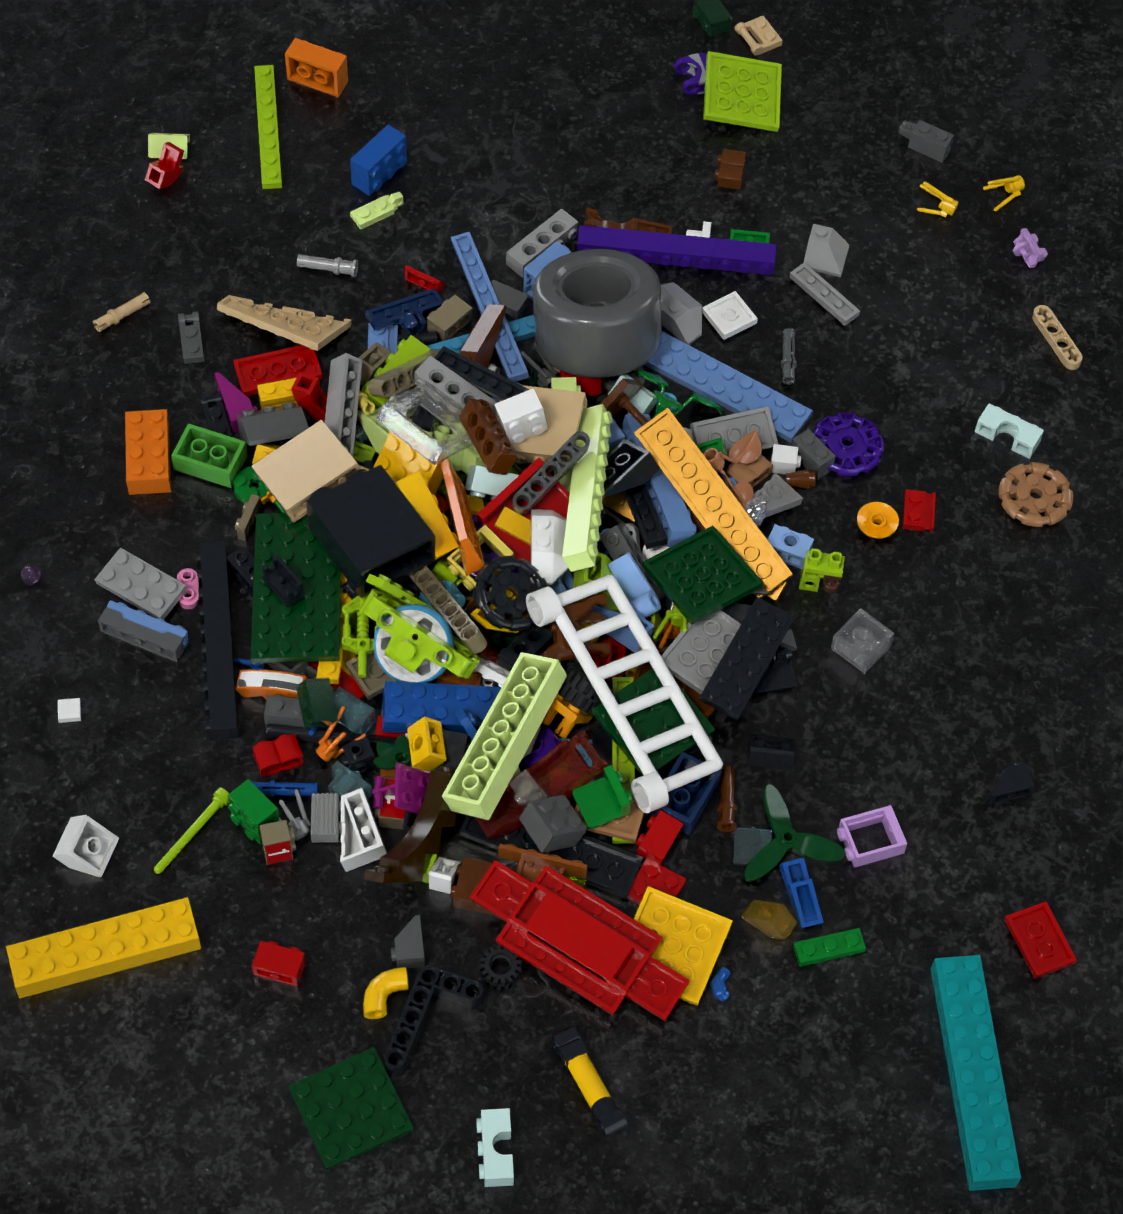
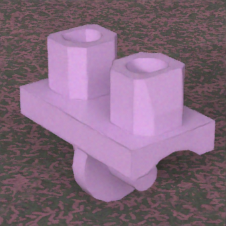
(1027, 247)

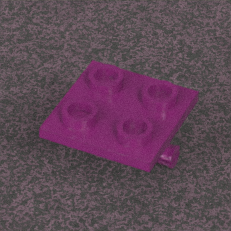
(408, 789)

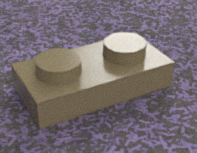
(246, 522)

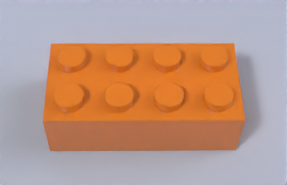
(147, 452)

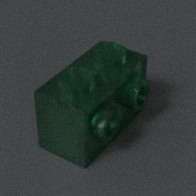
(712, 16)
(317, 703)

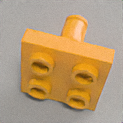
(571, 716)

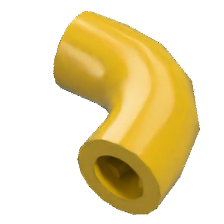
(379, 990)

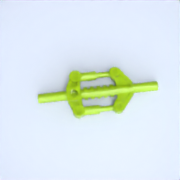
(363, 644)

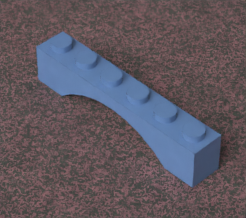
(622, 635)

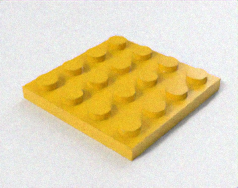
(689, 939)

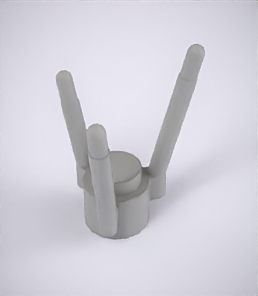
(300, 827)

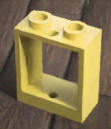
(484, 535)

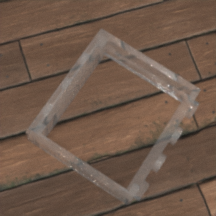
(414, 436)

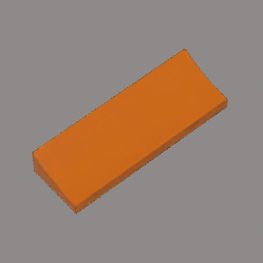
(462, 520)

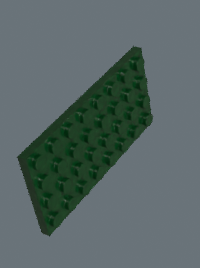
(310, 626)

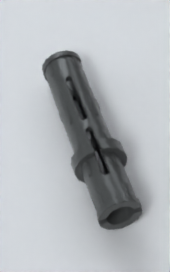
(788, 363)

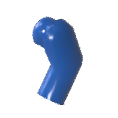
(718, 984)

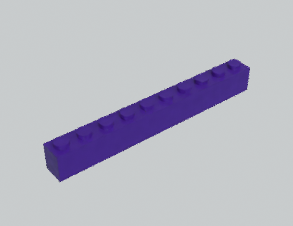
(682, 249)

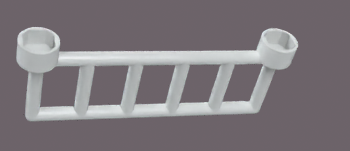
(648, 790)

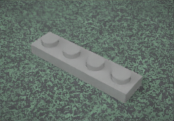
(824, 294)

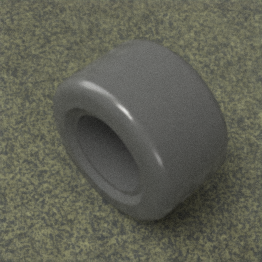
(597, 313)

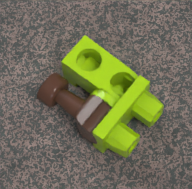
(821, 565)

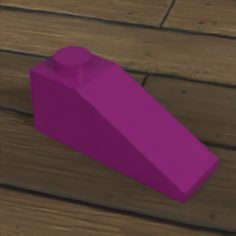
(233, 400)

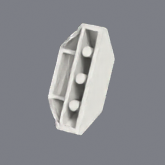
(547, 544)

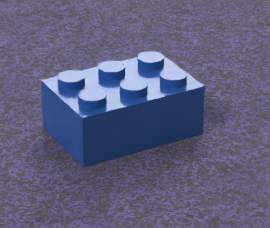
(378, 160)

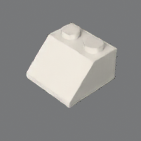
(86, 846)

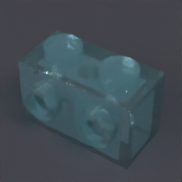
(357, 715)

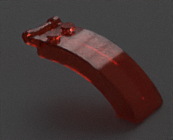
(556, 773)

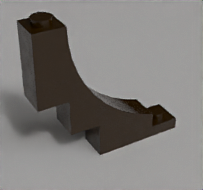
(407, 859)

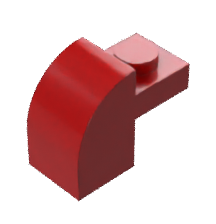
(167, 168)

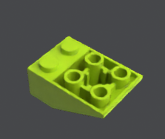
(592, 573)

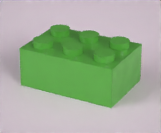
(209, 455)

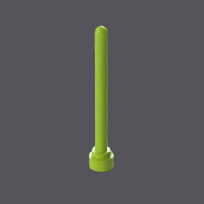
(219, 800)

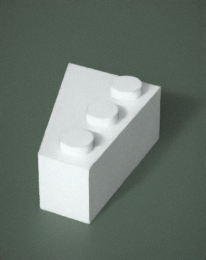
(360, 832)

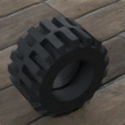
(578, 689)

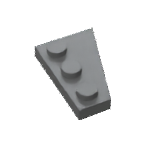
(778, 495)

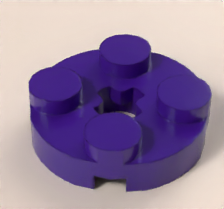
(546, 741)

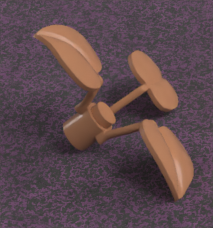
(745, 451)

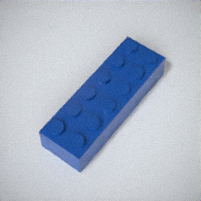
(410, 701)

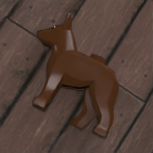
(579, 614)

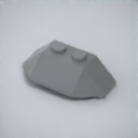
(680, 313)

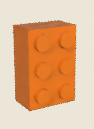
(316, 67)

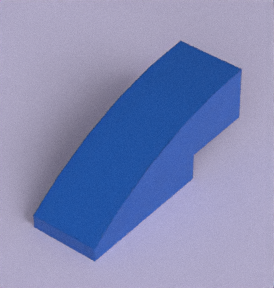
(801, 892)

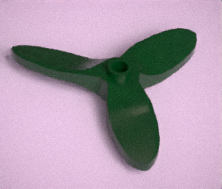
(803, 844)

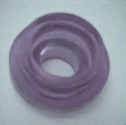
(31, 574)

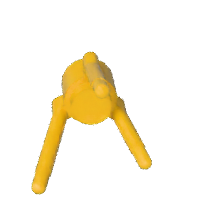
(1011, 185)
(947, 204)

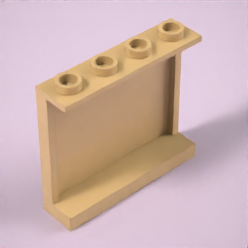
(563, 416)
(303, 466)

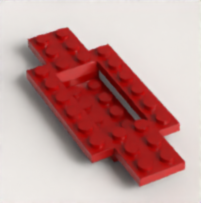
(585, 931)

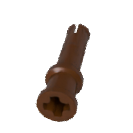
(727, 806)

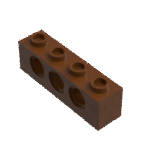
(488, 436)

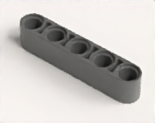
(556, 464)

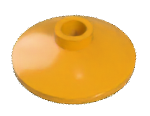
(877, 513)

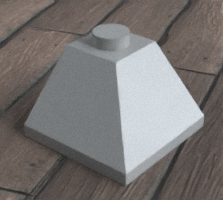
(826, 251)

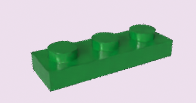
(829, 947)

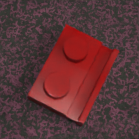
(918, 510)

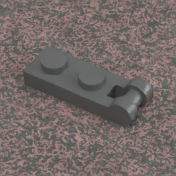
(191, 338)

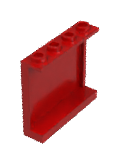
(556, 500)

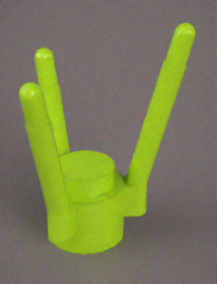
(676, 618)

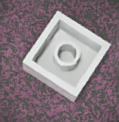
(521, 416)

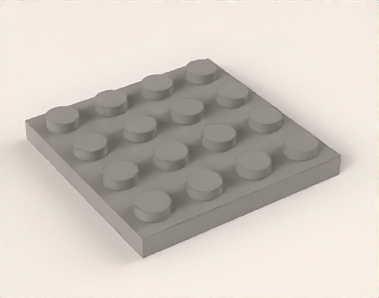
(699, 649)

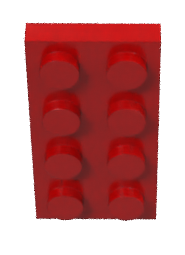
(275, 367)

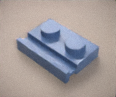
(385, 336)

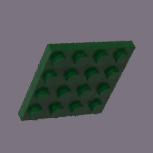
(702, 574)
(651, 721)
(350, 1108)

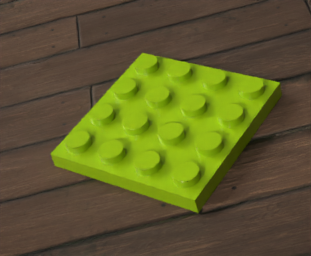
(742, 91)

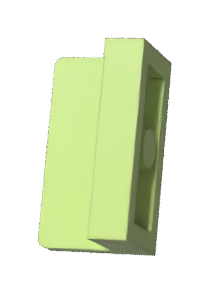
(157, 140)

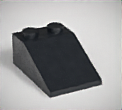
(628, 468)

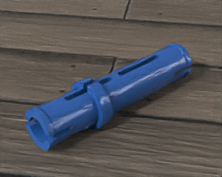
(286, 788)

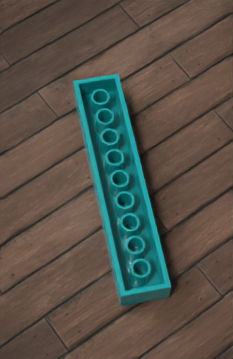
(975, 1073)

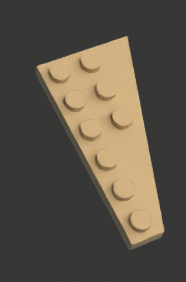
(287, 322)

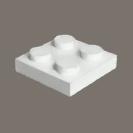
(729, 315)

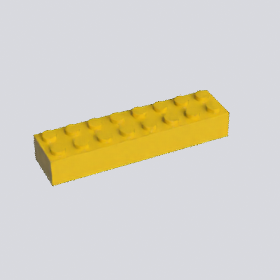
(103, 947)

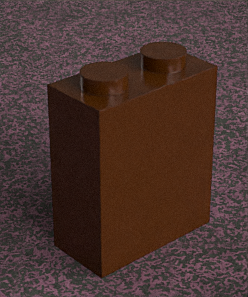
(469, 876)

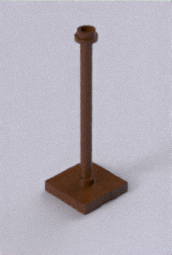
(620, 398)

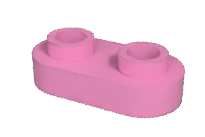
(192, 585)

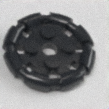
(517, 582)

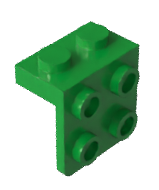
(603, 799)

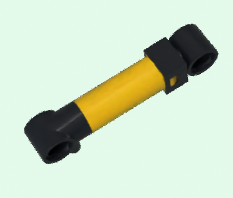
(577, 1061)

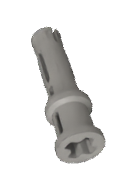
(335, 265)

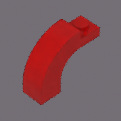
(310, 396)

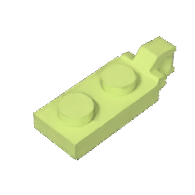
(376, 210)

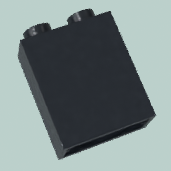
(370, 528)

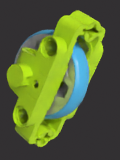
(415, 641)

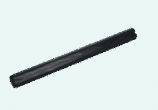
(302, 734)

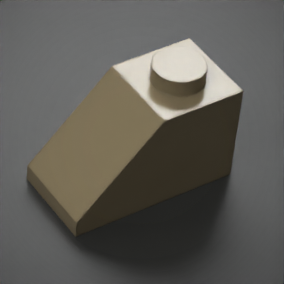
(372, 360)

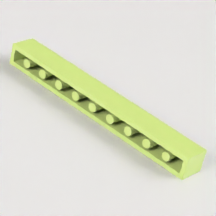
(587, 491)

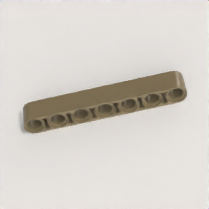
(449, 609)

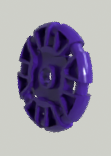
(860, 443)

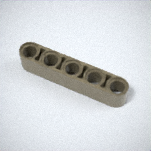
(398, 377)

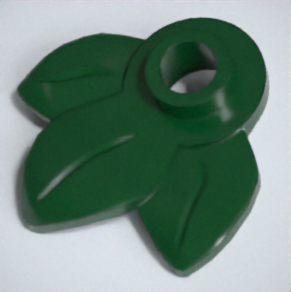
(391, 754)

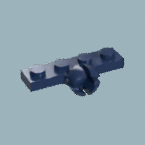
(406, 311)

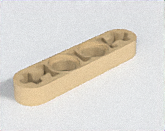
(1060, 336)

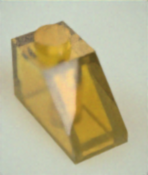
(770, 918)

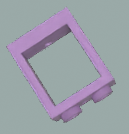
(887, 817)

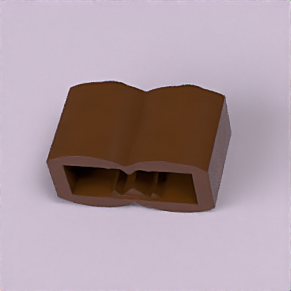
(731, 169)

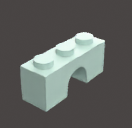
(997, 421)
(496, 1168)

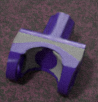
(696, 66)

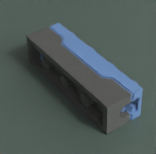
(143, 630)

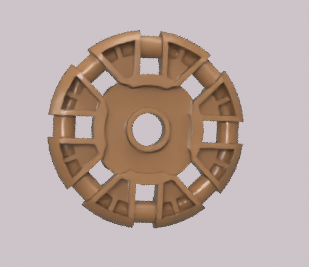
(1037, 484)

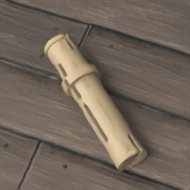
(121, 312)

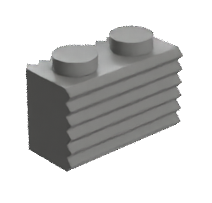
(325, 818)

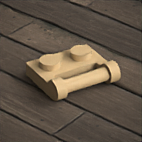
(762, 31)

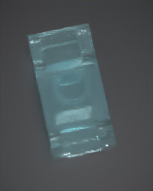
(347, 781)

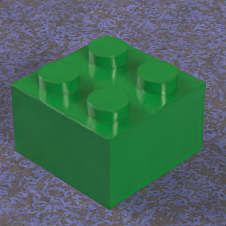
(250, 809)

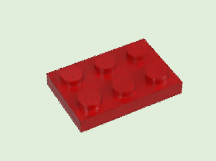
(1040, 940)

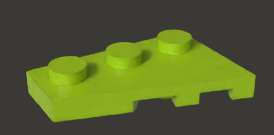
(394, 590)

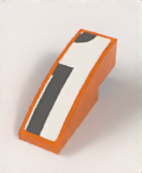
(268, 682)

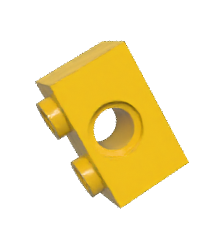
(426, 744)

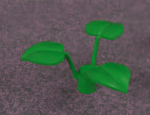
(666, 402)

